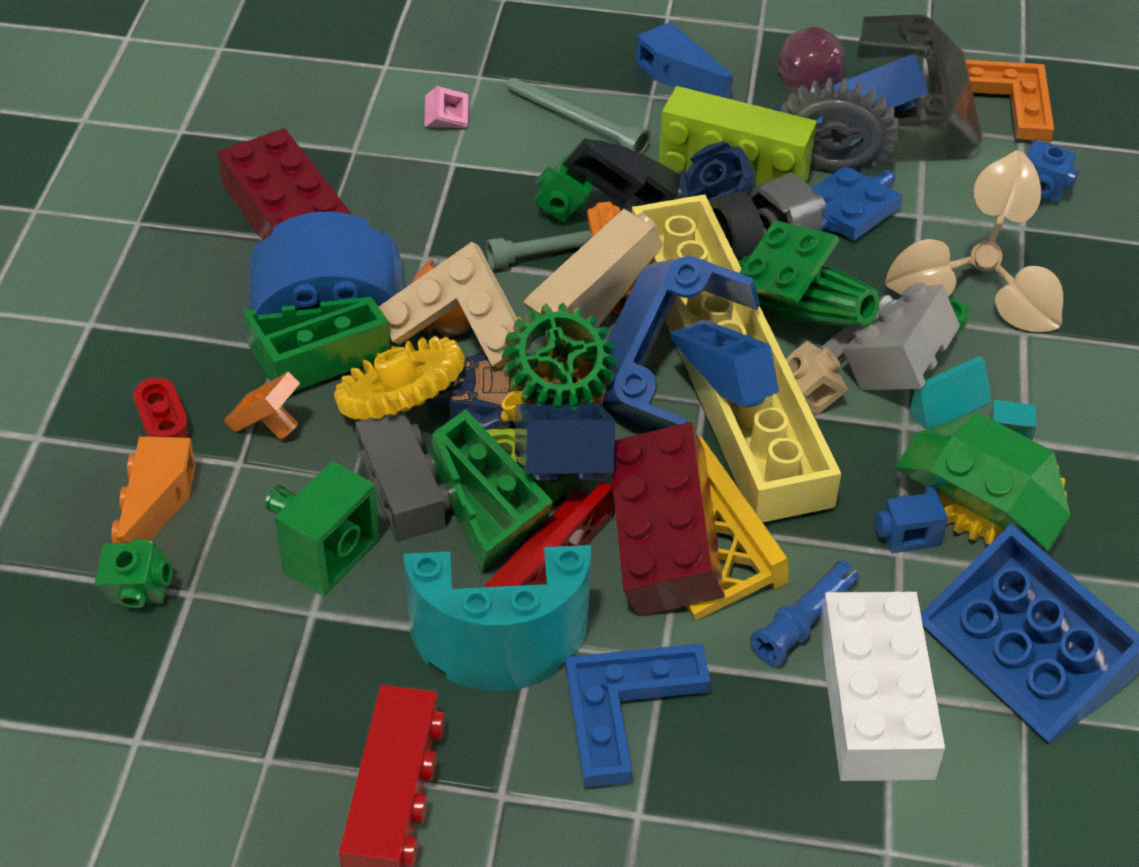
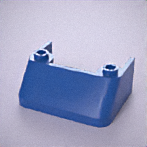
(641, 322)

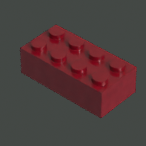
(275, 181)
(665, 520)

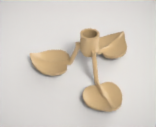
(1035, 295)

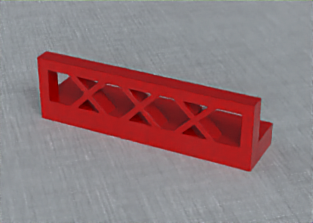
(571, 525)

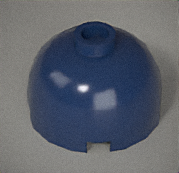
(718, 172)

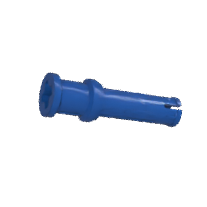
(794, 622)

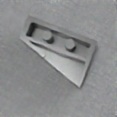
(903, 340)

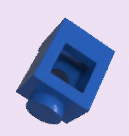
(912, 521)

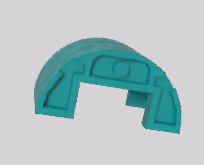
(499, 634)

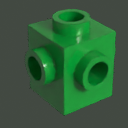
(562, 191)
(133, 573)

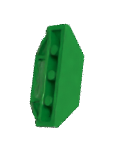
(991, 474)

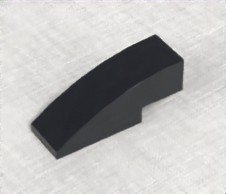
(623, 172)

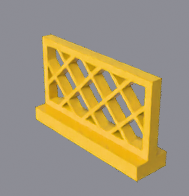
(748, 534)

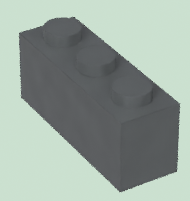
(402, 475)

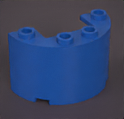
(323, 260)

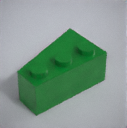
(318, 340)
(486, 489)

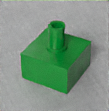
(325, 527)

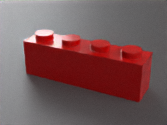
(392, 779)

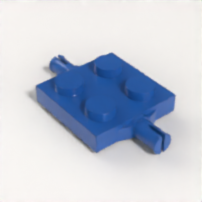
(856, 201)

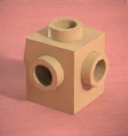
(817, 375)

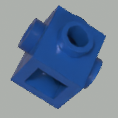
(1053, 169)

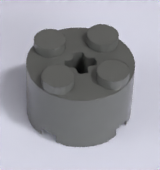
(788, 201)

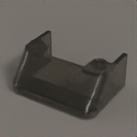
(946, 120)

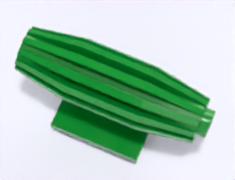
(795, 282)

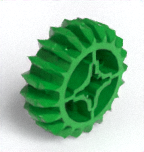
(588, 347)

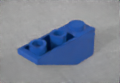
(678, 61)

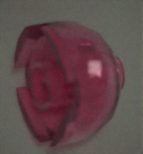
(811, 56)

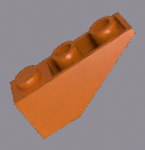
(157, 487)

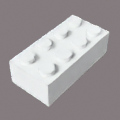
(880, 687)

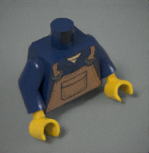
(482, 392)

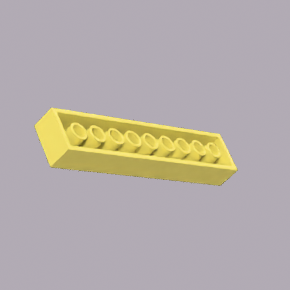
(770, 447)

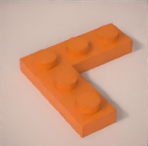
(1027, 90)

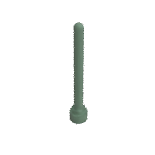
(631, 137)
(503, 252)

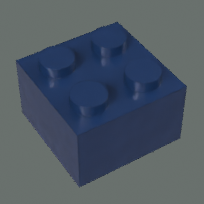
(564, 440)

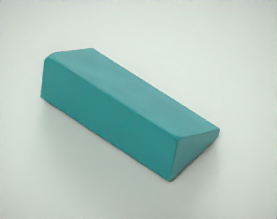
(951, 394)

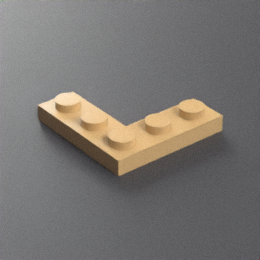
(457, 280)

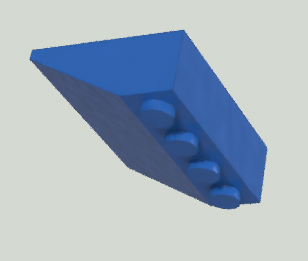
(1034, 635)

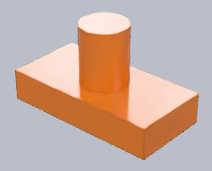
(266, 405)

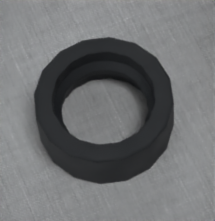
(739, 222)

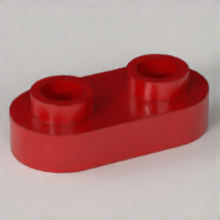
(160, 409)

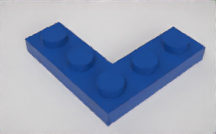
(604, 680)

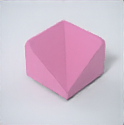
(446, 109)

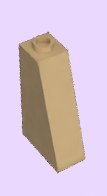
(601, 268)

